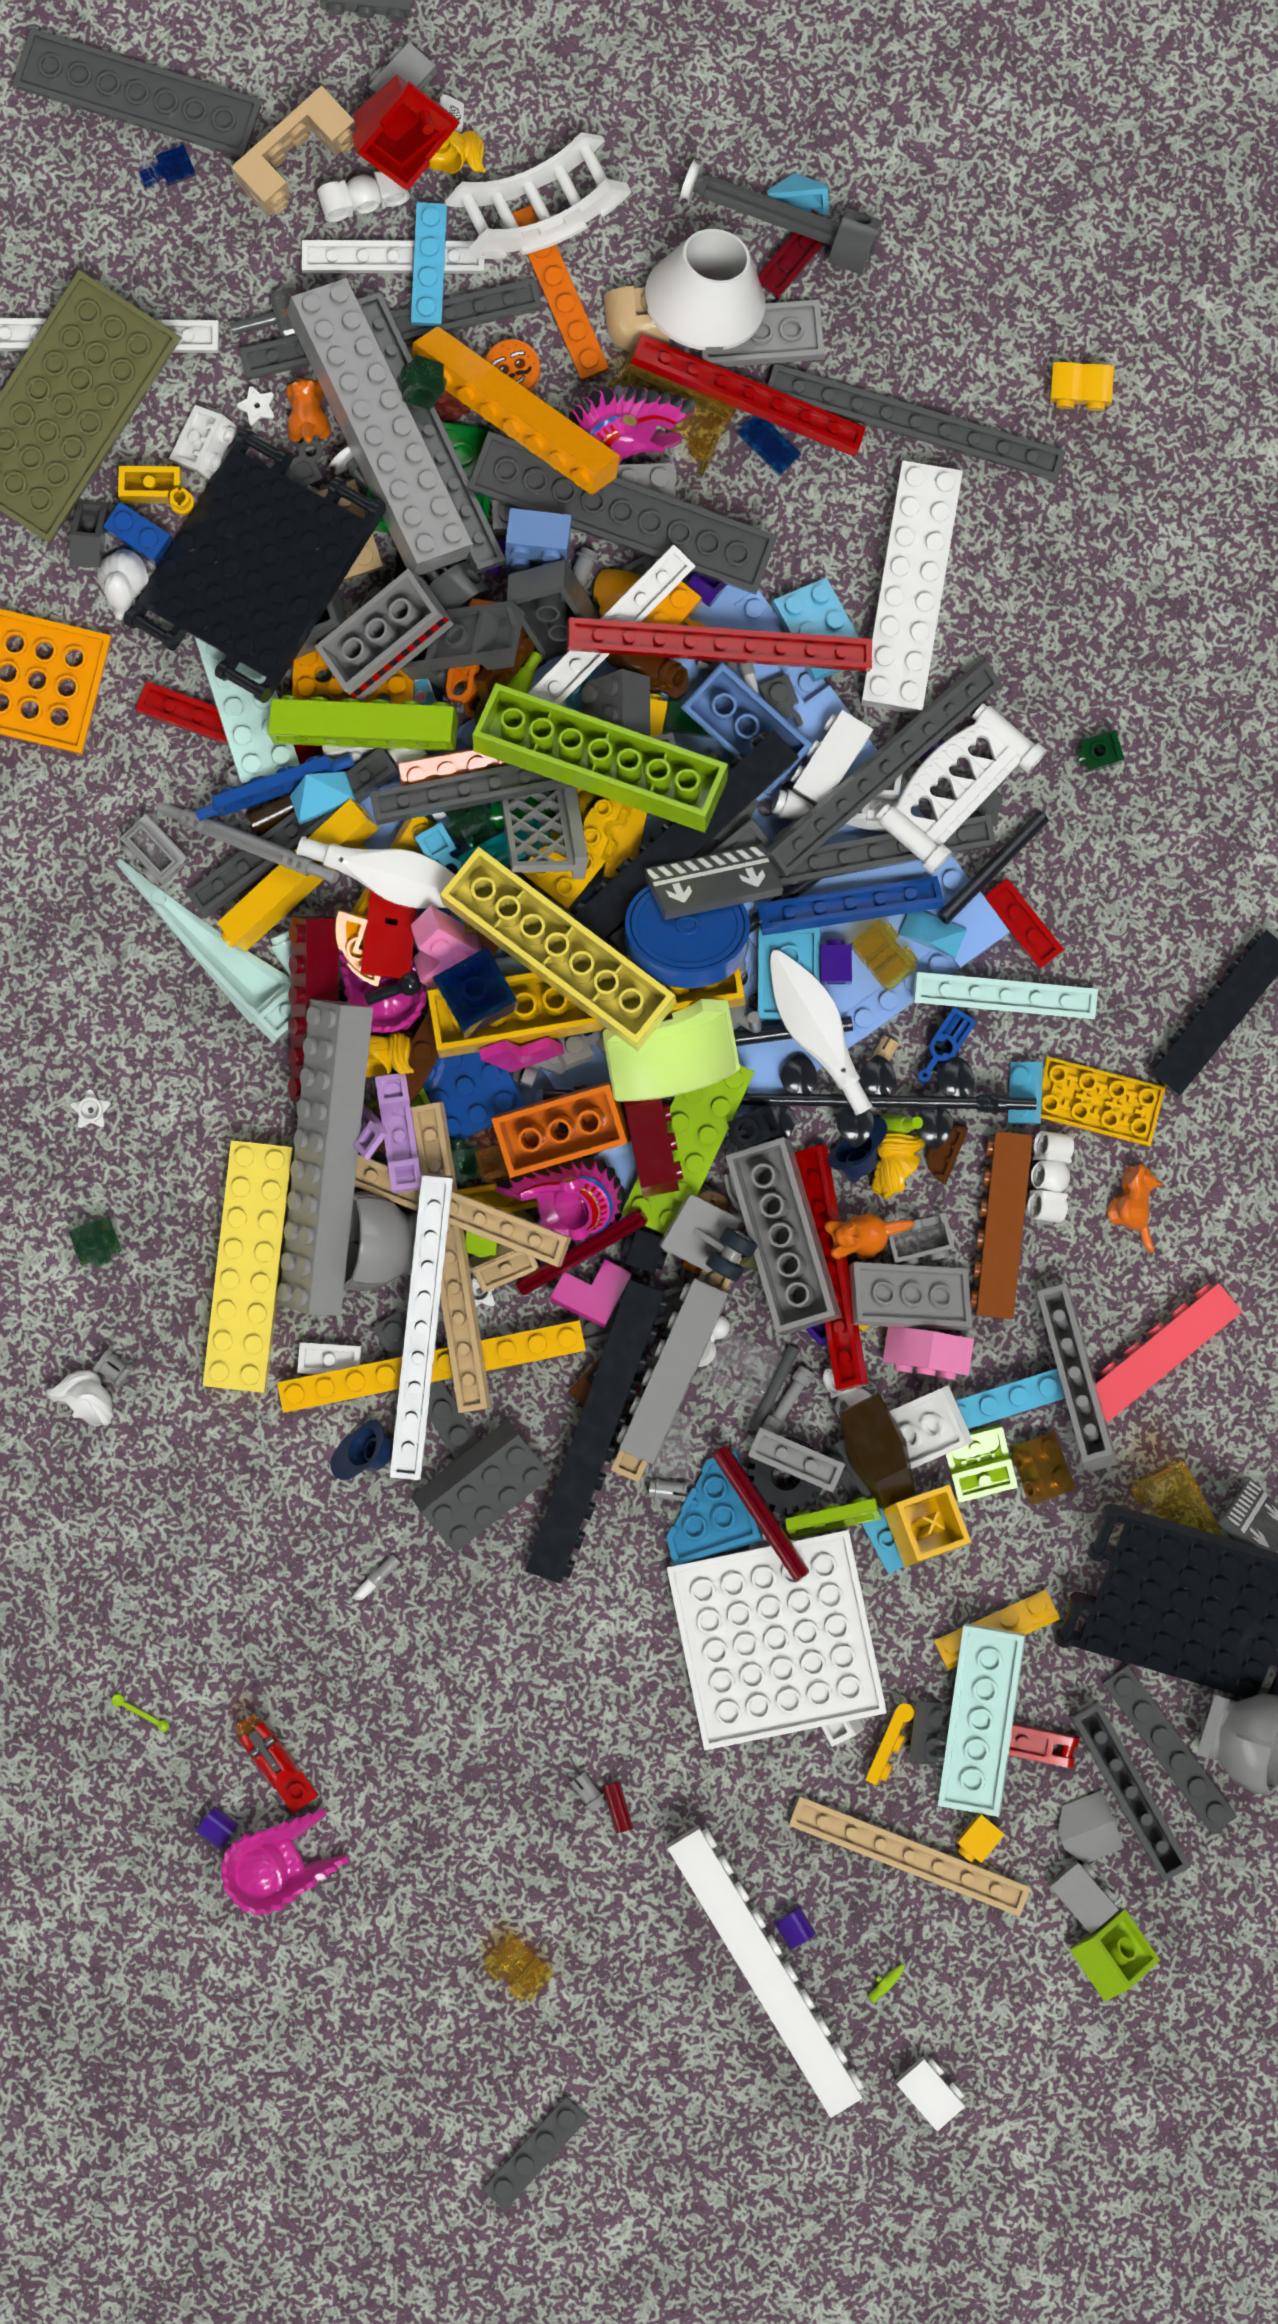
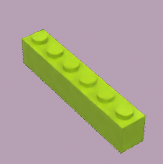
(363, 724)

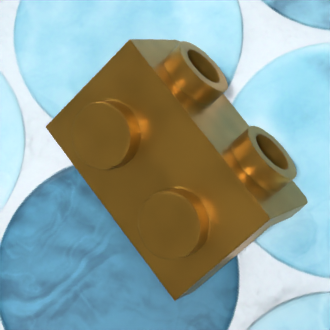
(1042, 1468)

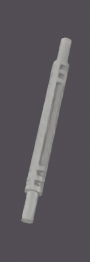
(248, 842)

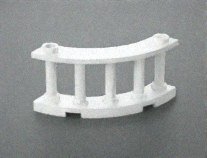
(550, 230)

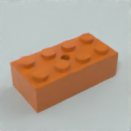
(532, 1136)

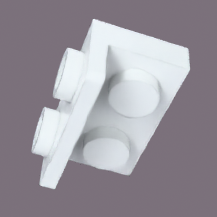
(203, 441)

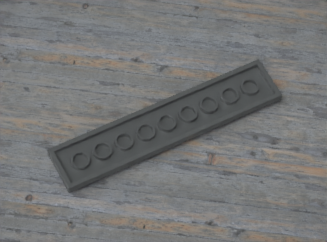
(625, 514)

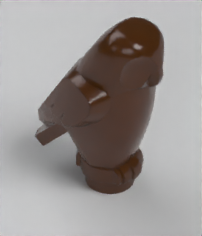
(664, 673)

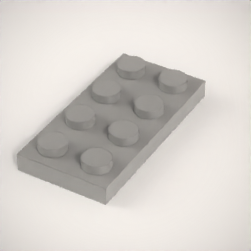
(786, 334)
(910, 1296)

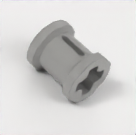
(113, 1368)

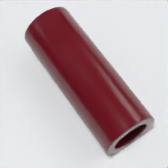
(617, 1807)

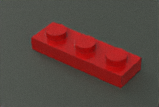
(1024, 924)

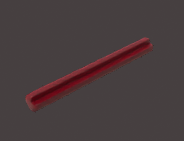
(583, 1251)
(761, 1513)

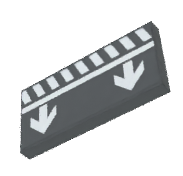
(713, 881)
(1252, 1517)

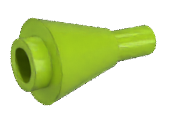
(523, 679)
(901, 1124)

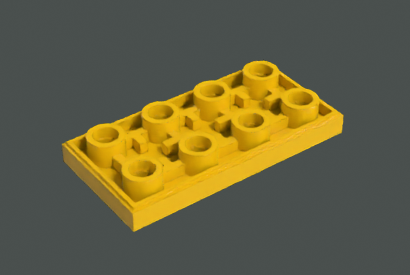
(1100, 1101)

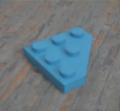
(711, 1519)

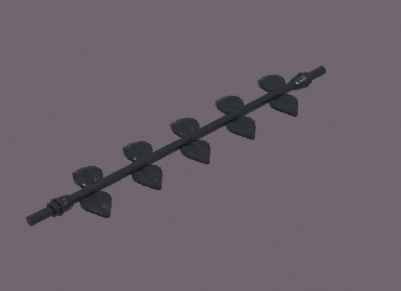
(878, 1082)

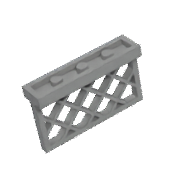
(566, 823)

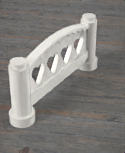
(927, 836)

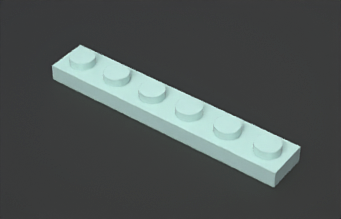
(1005, 995)

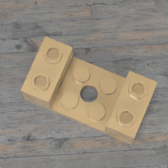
(316, 114)

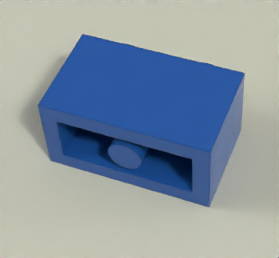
(138, 533)

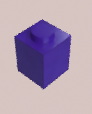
(835, 963)

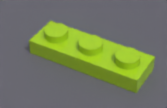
(833, 1517)

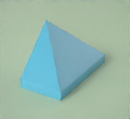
(802, 193)
(320, 794)
(933, 933)

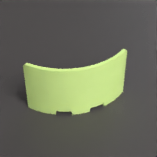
(678, 1057)

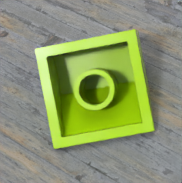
(1115, 1955)

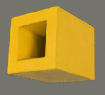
(979, 1839)

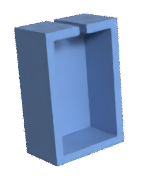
(536, 539)

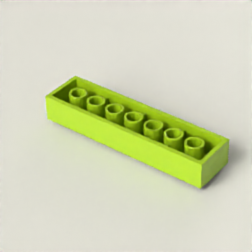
(600, 757)

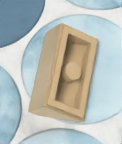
(502, 1268)

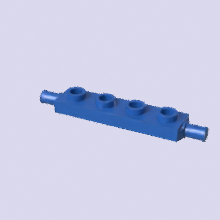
(266, 788)

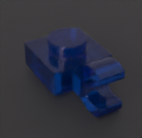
(172, 166)

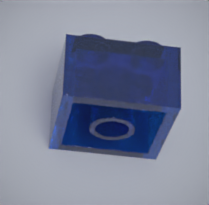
(476, 992)

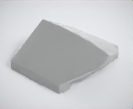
(1089, 1828)

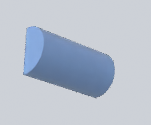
(739, 715)

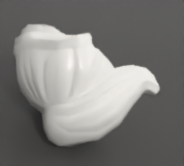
(122, 579)
(85, 1397)

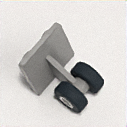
(708, 1238)

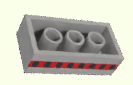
(384, 635)

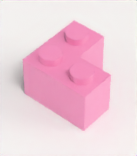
(441, 944)
(928, 1352)

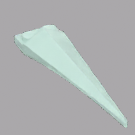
(247, 981)

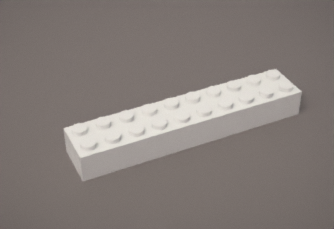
(764, 1971)

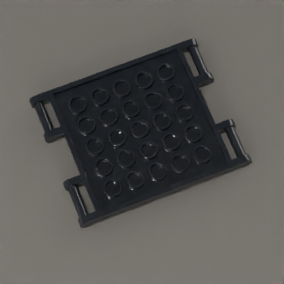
(255, 565)
(1180, 1604)

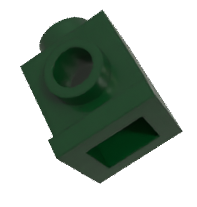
(1111, 745)

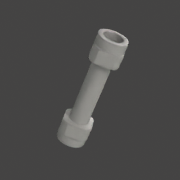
(802, 1378)

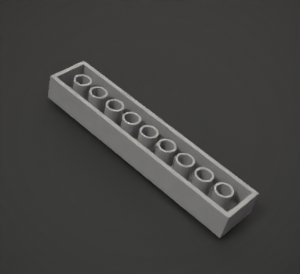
(378, 427)
(325, 1157)

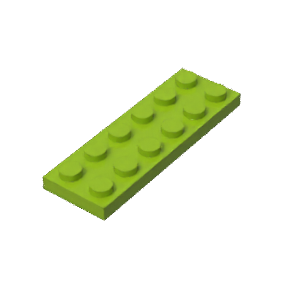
(699, 1129)

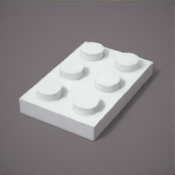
(932, 1426)

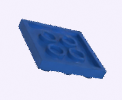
(471, 1093)

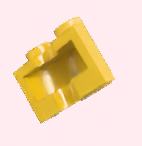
(601, 824)

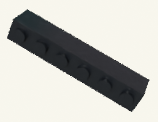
(1219, 1016)

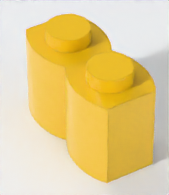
(1081, 385)

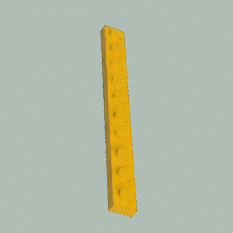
(385, 1374)

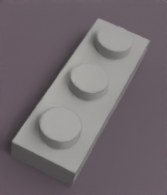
(796, 1459)

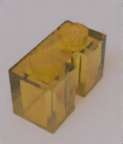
(884, 956)
(519, 1967)

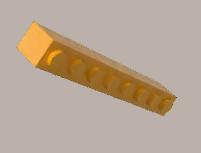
(520, 412)

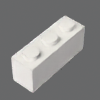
(831, 757)

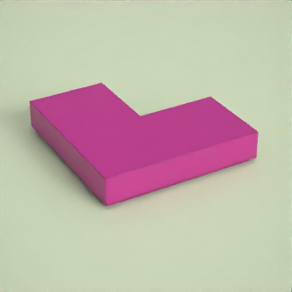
(515, 1057)
(592, 1301)

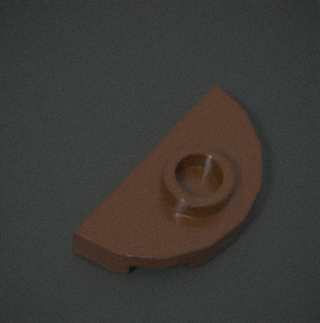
(942, 1159)

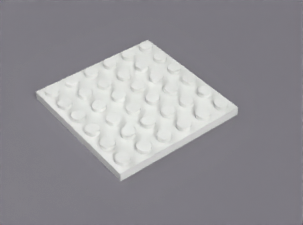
(774, 1649)

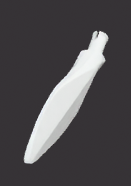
(391, 873)
(815, 1024)

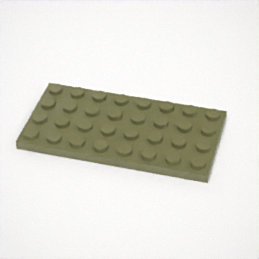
(74, 400)

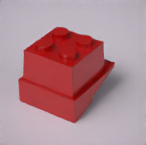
(401, 130)

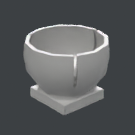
(384, 1246)
(1244, 1740)

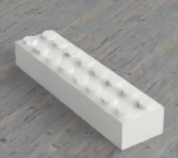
(911, 587)

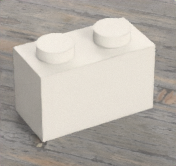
(930, 2092)

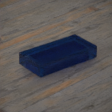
(769, 444)

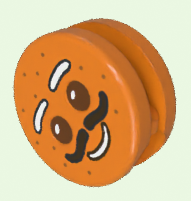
(517, 361)

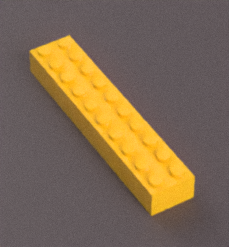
(551, 1014)

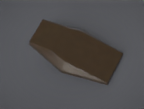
(877, 1450)

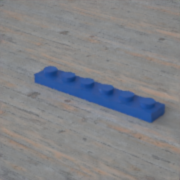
(849, 905)

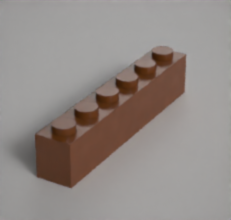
(1002, 1226)

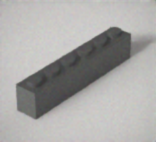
(1130, 1791)

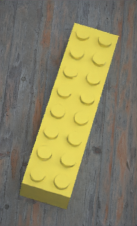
(558, 949)
(248, 1267)

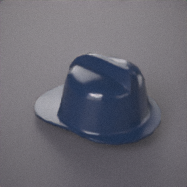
(861, 1160)
(362, 1450)

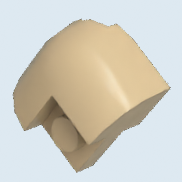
(628, 317)

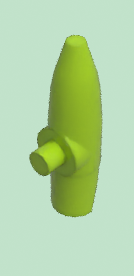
(884, 1984)

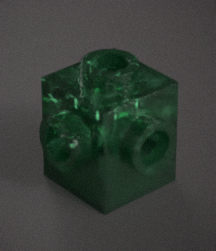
(422, 382)
(471, 825)
(464, 1160)
(95, 1242)

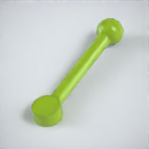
(118, 1700)

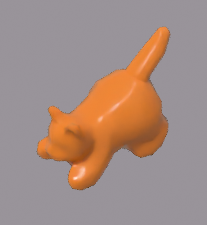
(307, 414)
(1133, 1206)
(863, 1235)

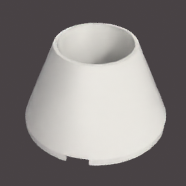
(706, 310)

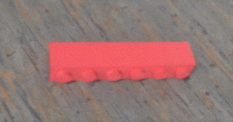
(1165, 1348)

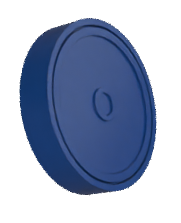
(688, 948)

